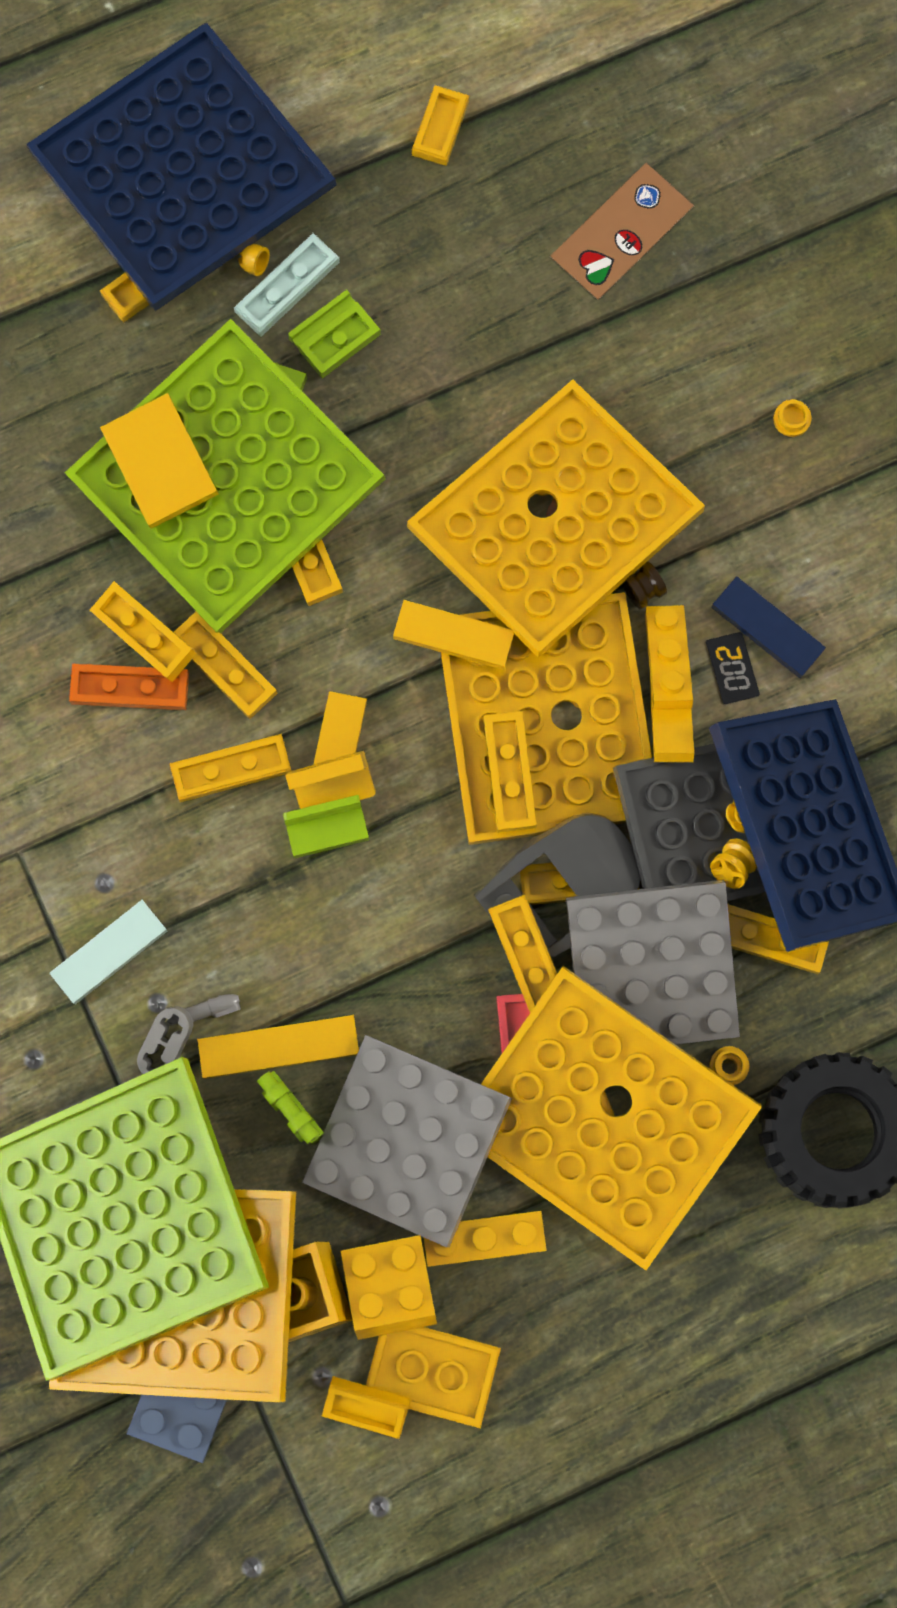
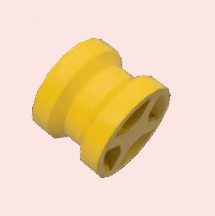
(734, 863)

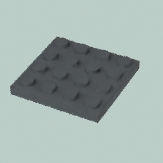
(679, 819)

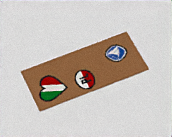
(621, 231)

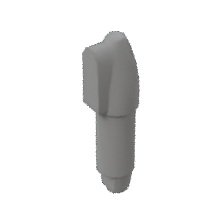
(213, 1007)

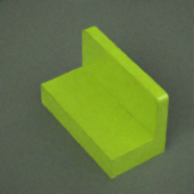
(326, 826)

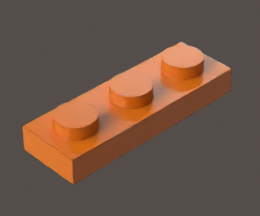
(127, 687)

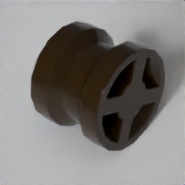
(644, 585)

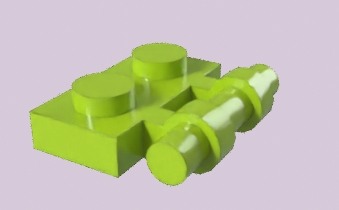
(282, 1099)

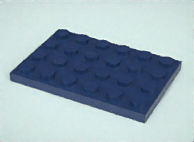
(809, 822)

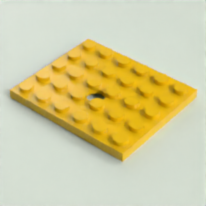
(555, 569)
(568, 768)
(613, 1174)
(226, 1353)

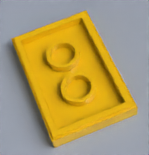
(159, 460)
(437, 1372)

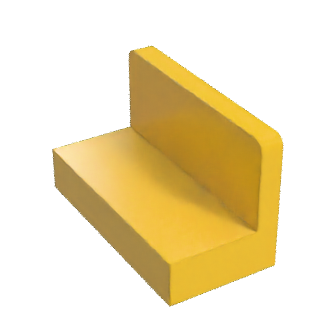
(332, 780)

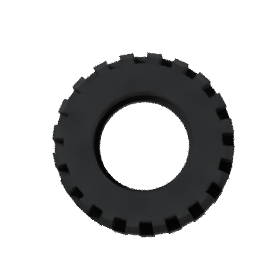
(784, 1142)

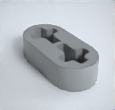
(157, 1034)

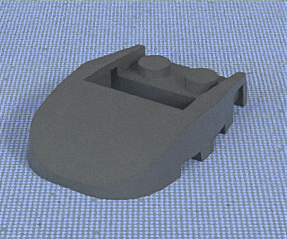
(587, 854)

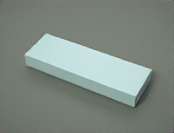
(287, 284)
(108, 952)

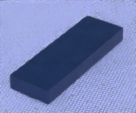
(768, 627)

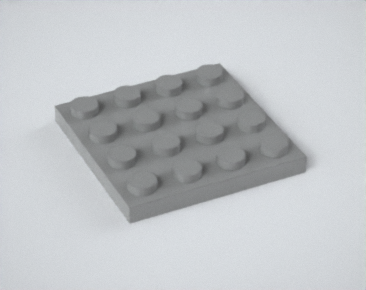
(661, 956)
(407, 1141)

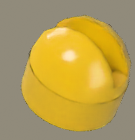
(254, 259)

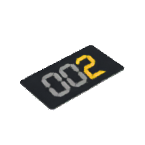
(732, 668)

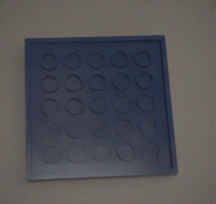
(181, 165)

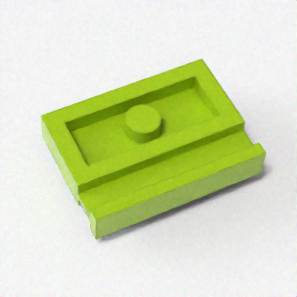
(334, 334)

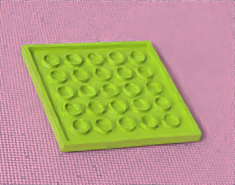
(277, 470)
(122, 1220)

